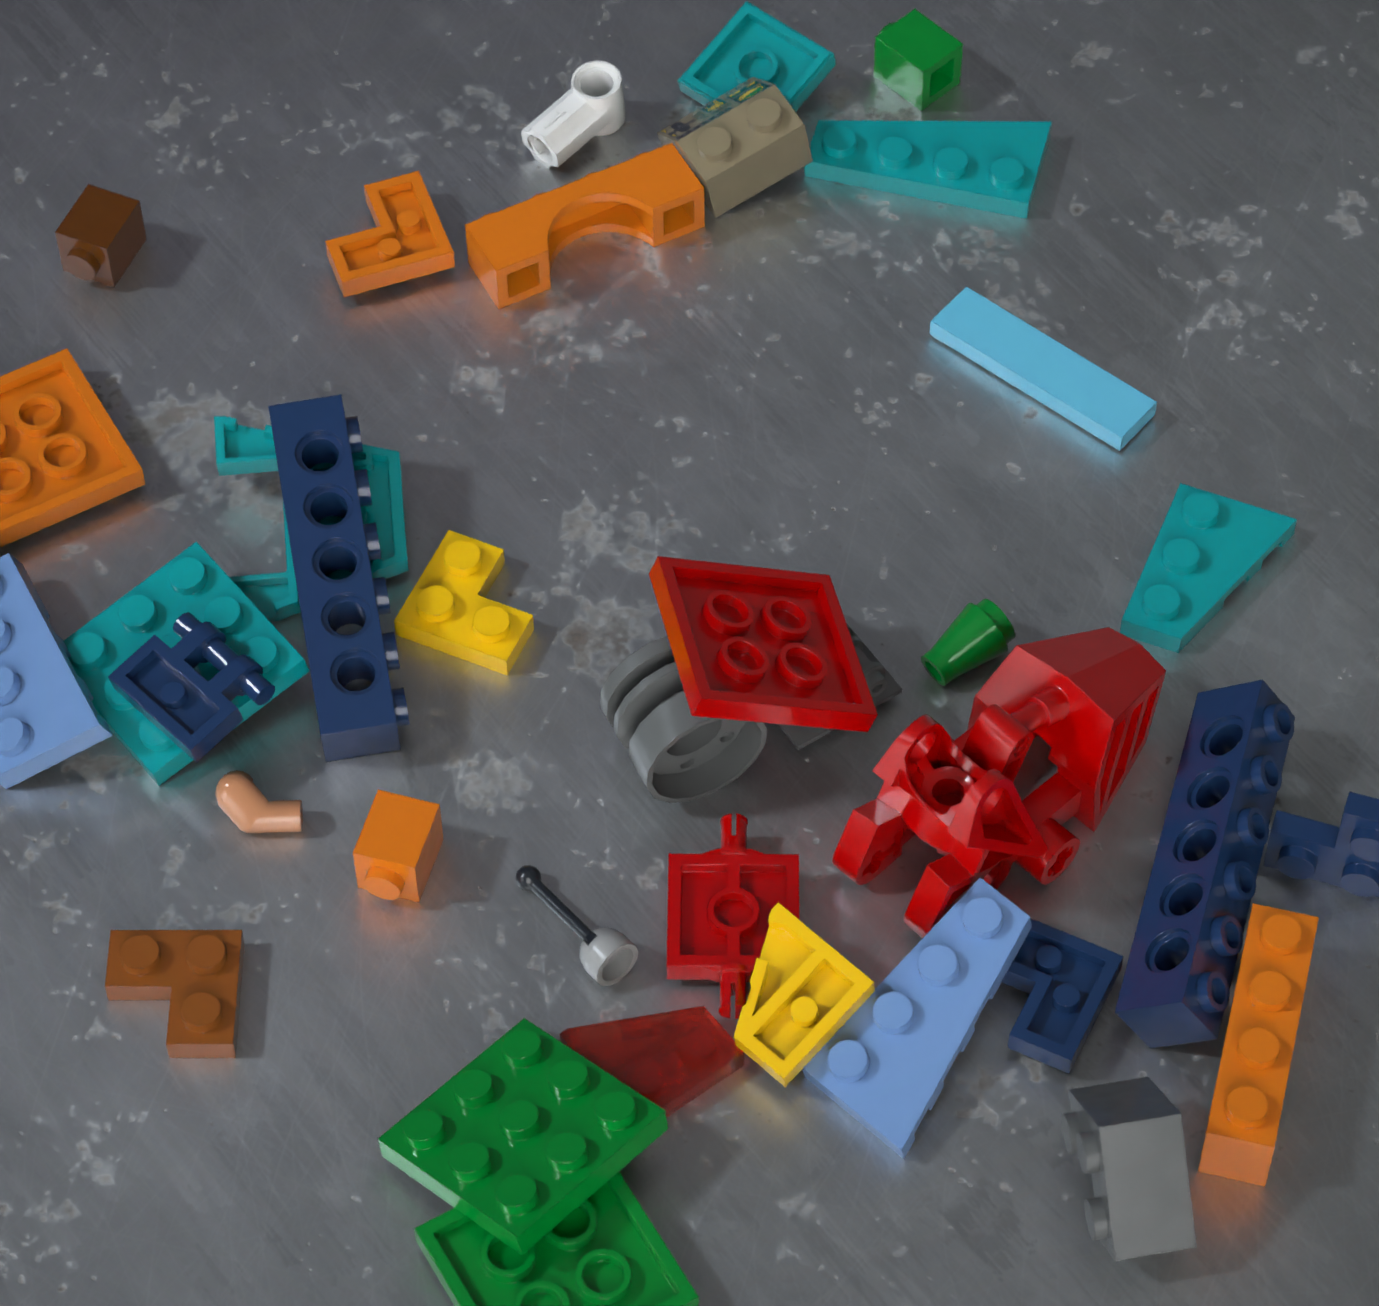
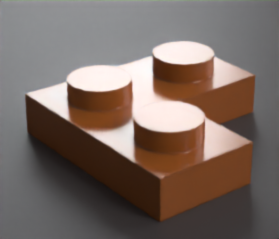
(191, 969)

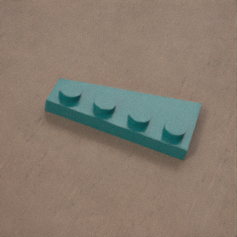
(948, 162)

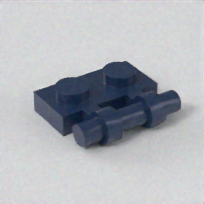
(179, 699)

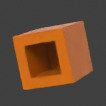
(398, 846)

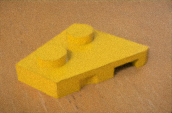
(796, 997)

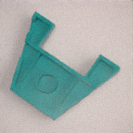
(253, 451)

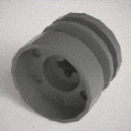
(670, 748)

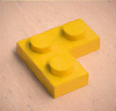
(451, 610)

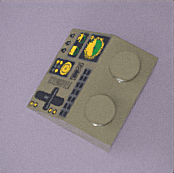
(740, 143)

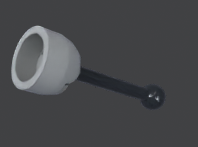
(603, 952)

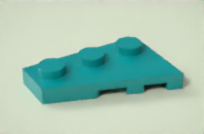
(1197, 563)

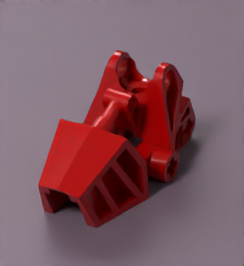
(1083, 696)

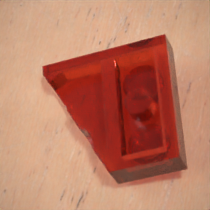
(661, 1054)

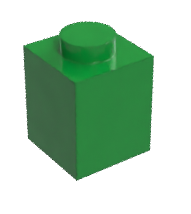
(917, 59)

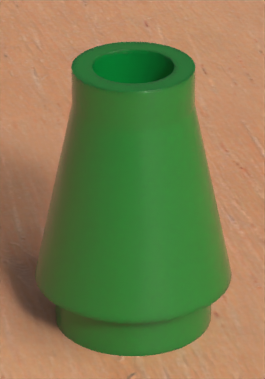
(971, 640)

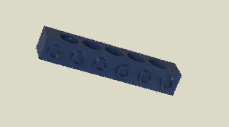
(348, 720)
(1206, 866)

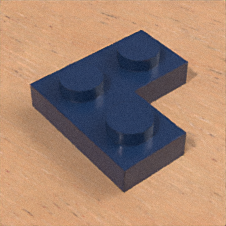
(1330, 853)
(1066, 990)

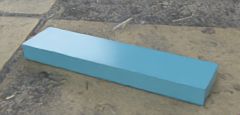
(1043, 368)

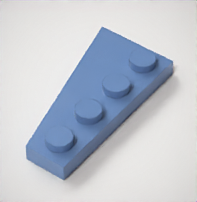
(42, 698)
(905, 1037)

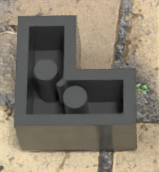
(1138, 1167)

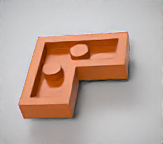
(400, 247)

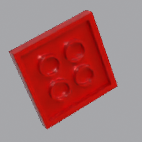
(761, 645)

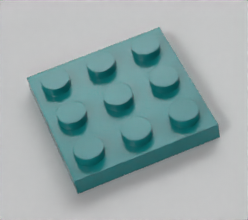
(183, 585)

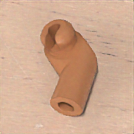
(252, 810)

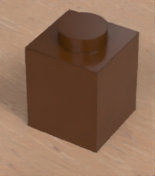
(100, 235)

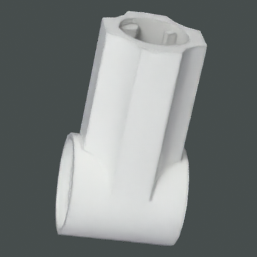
(587, 110)

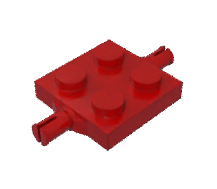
(723, 909)

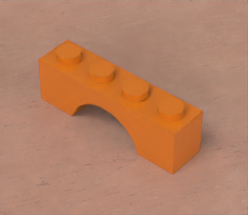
(642, 197)
(1258, 1045)

